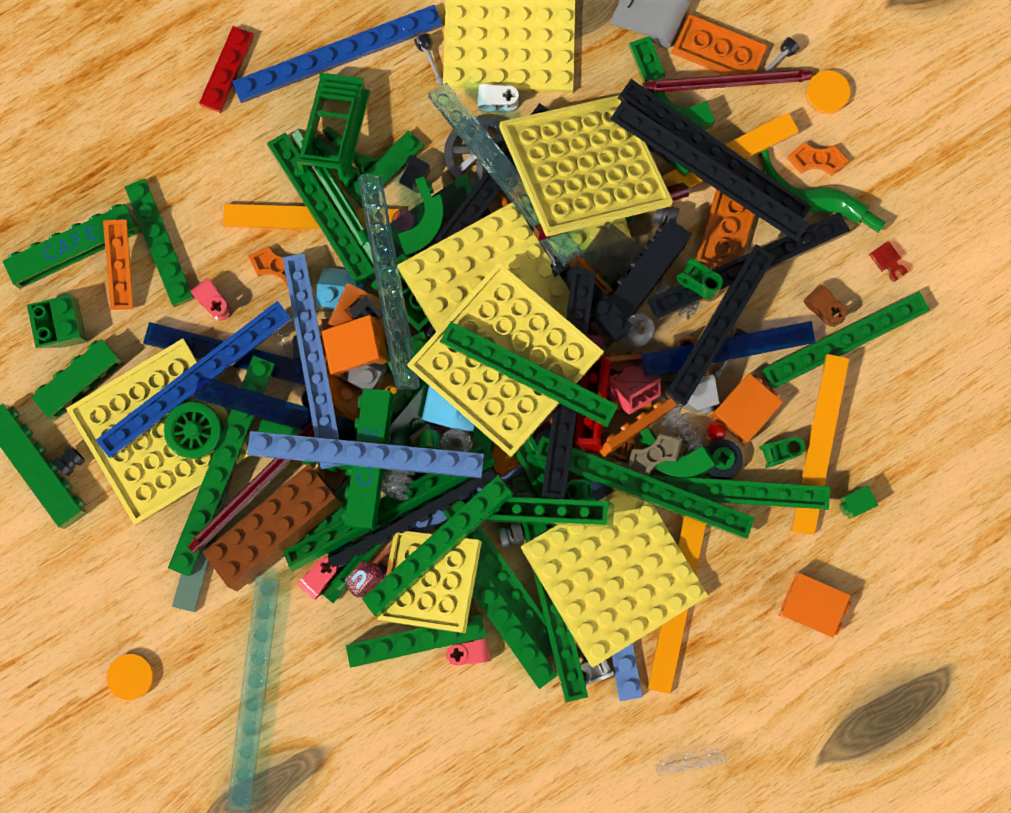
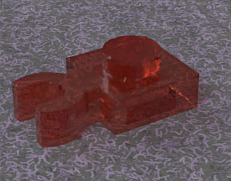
(886, 258)

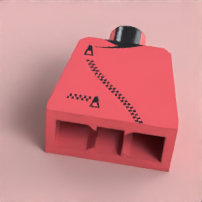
(632, 389)

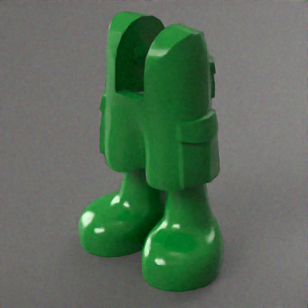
(362, 161)

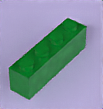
(77, 379)

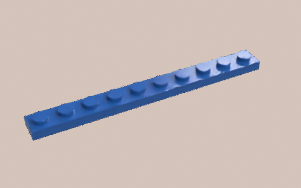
(337, 53)
(184, 385)

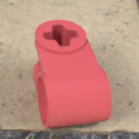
(210, 298)
(316, 579)
(473, 652)

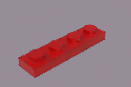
(226, 69)

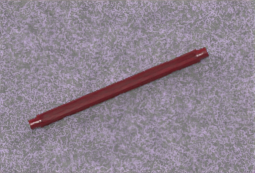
(723, 81)
(243, 498)

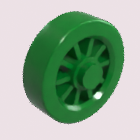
(193, 430)

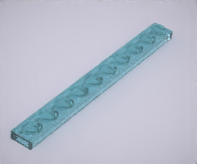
(497, 165)
(388, 281)
(253, 694)

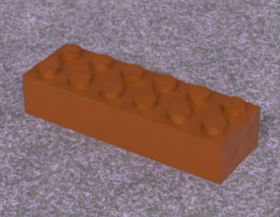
(272, 528)

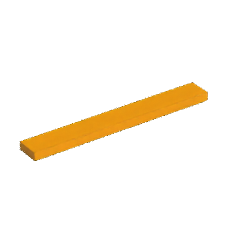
(745, 146)
(277, 217)
(821, 436)
(672, 631)

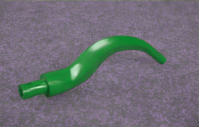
(827, 199)

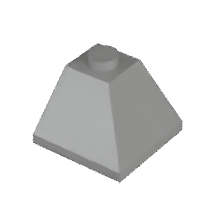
(365, 376)
(704, 397)

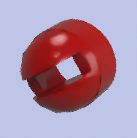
(716, 431)

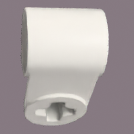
(494, 98)
(595, 674)

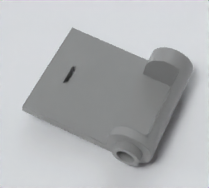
(652, 18)

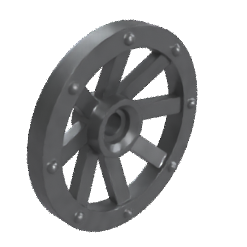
(450, 149)

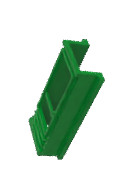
(340, 88)

